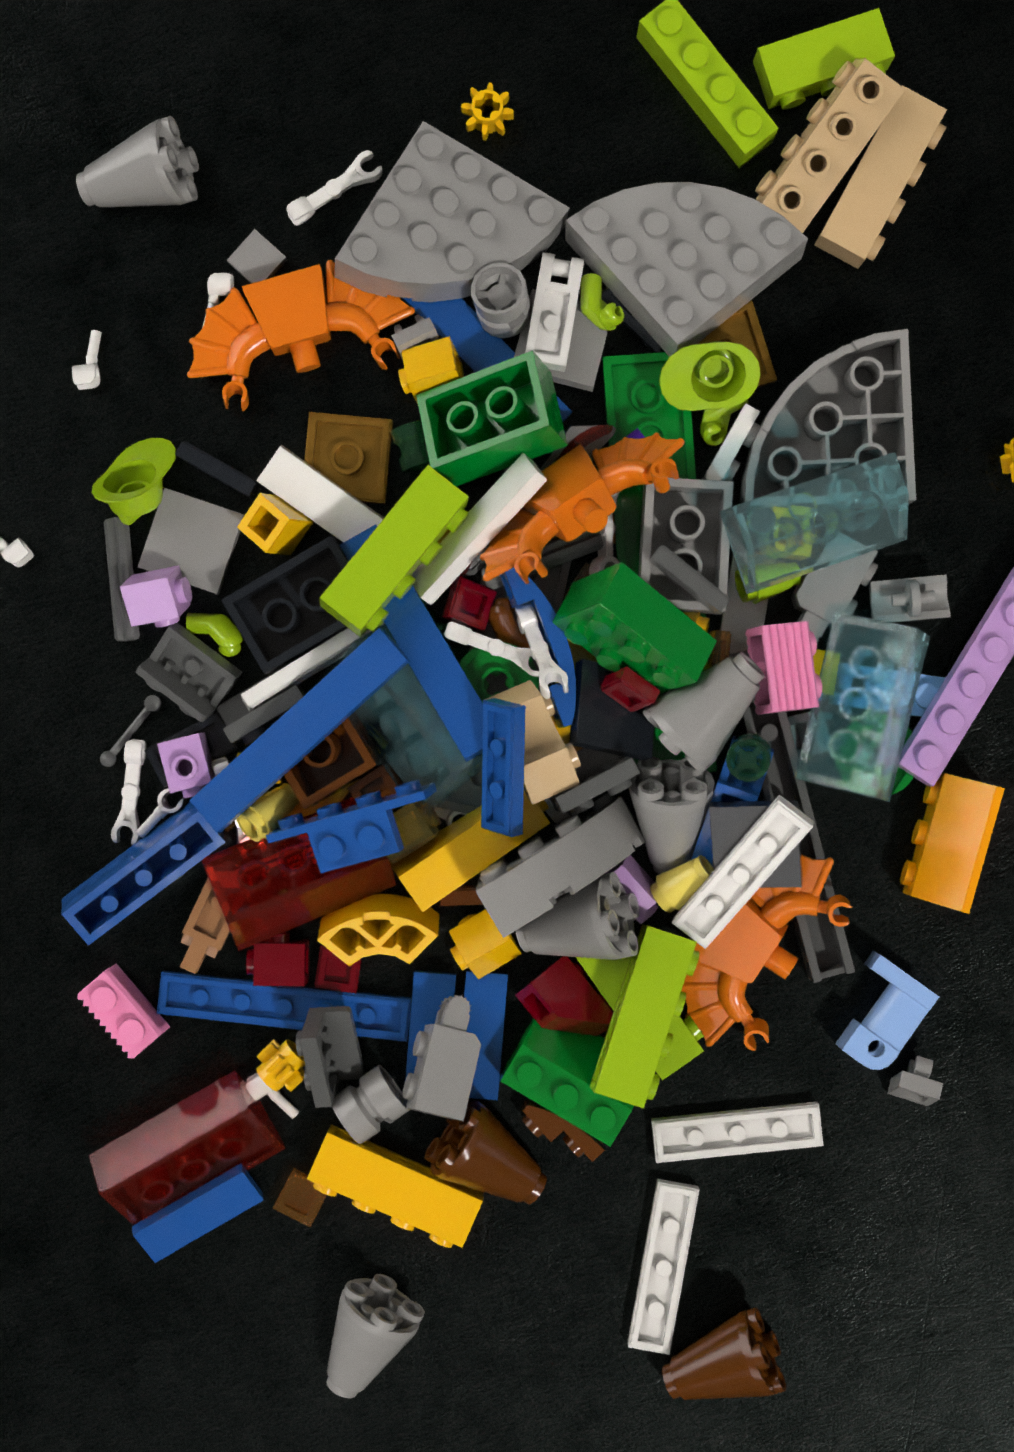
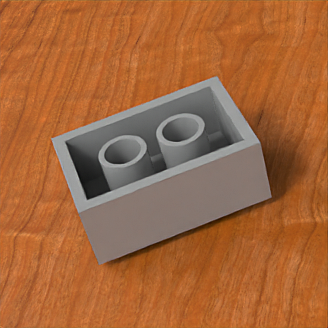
(692, 528)

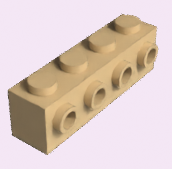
(830, 142)
(880, 178)

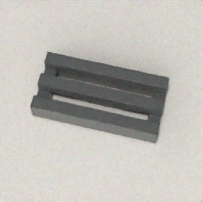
(689, 579)

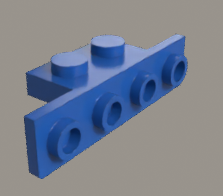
(355, 832)

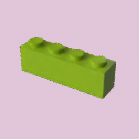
(706, 81)
(394, 552)
(609, 977)
(643, 1017)

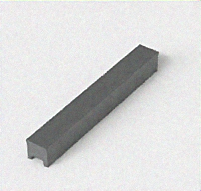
(820, 941)

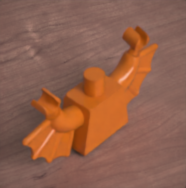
(291, 318)
(578, 500)
(747, 944)

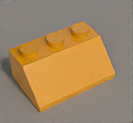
(951, 841)

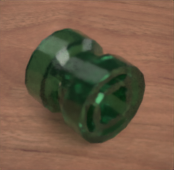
(412, 446)

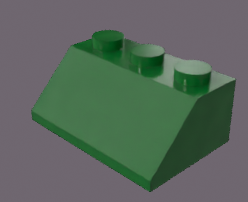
(557, 1074)

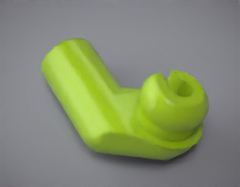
(602, 315)
(716, 422)
(220, 629)

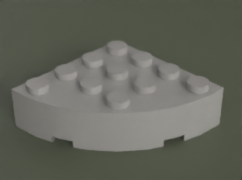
(443, 221)
(683, 254)
(836, 417)
(560, 864)

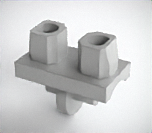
(909, 599)

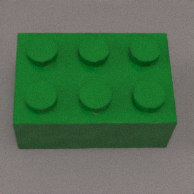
(491, 419)
(634, 627)

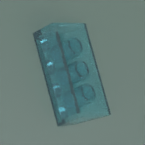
(818, 522)
(864, 706)
(413, 735)

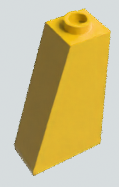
(461, 853)

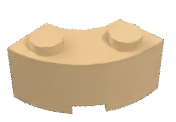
(547, 760)

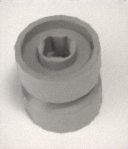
(501, 300)
(368, 1105)

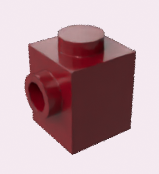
(279, 961)

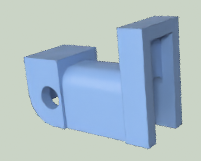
(890, 1019)

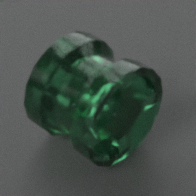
(743, 763)

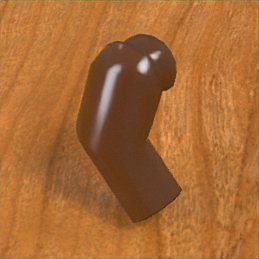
(505, 624)

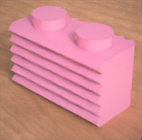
(786, 659)
(123, 1010)

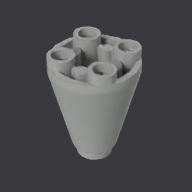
(142, 170)
(706, 712)
(670, 809)
(586, 924)
(369, 1332)

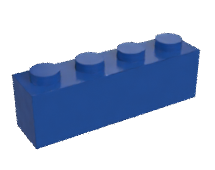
(140, 873)

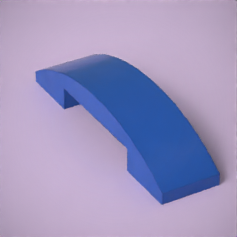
(558, 645)

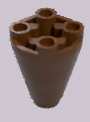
(485, 1157)
(728, 1362)

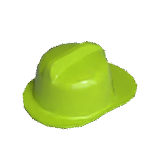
(709, 376)
(134, 479)

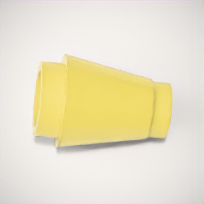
(265, 812)
(680, 883)

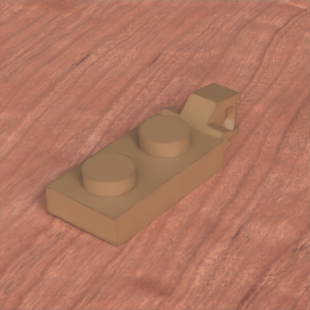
(204, 930)

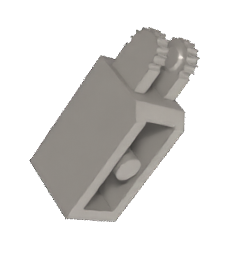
(832, 591)
(444, 1063)

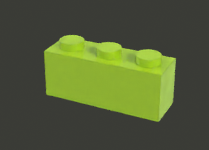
(810, 60)

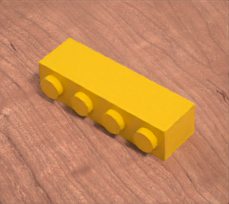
(395, 1187)

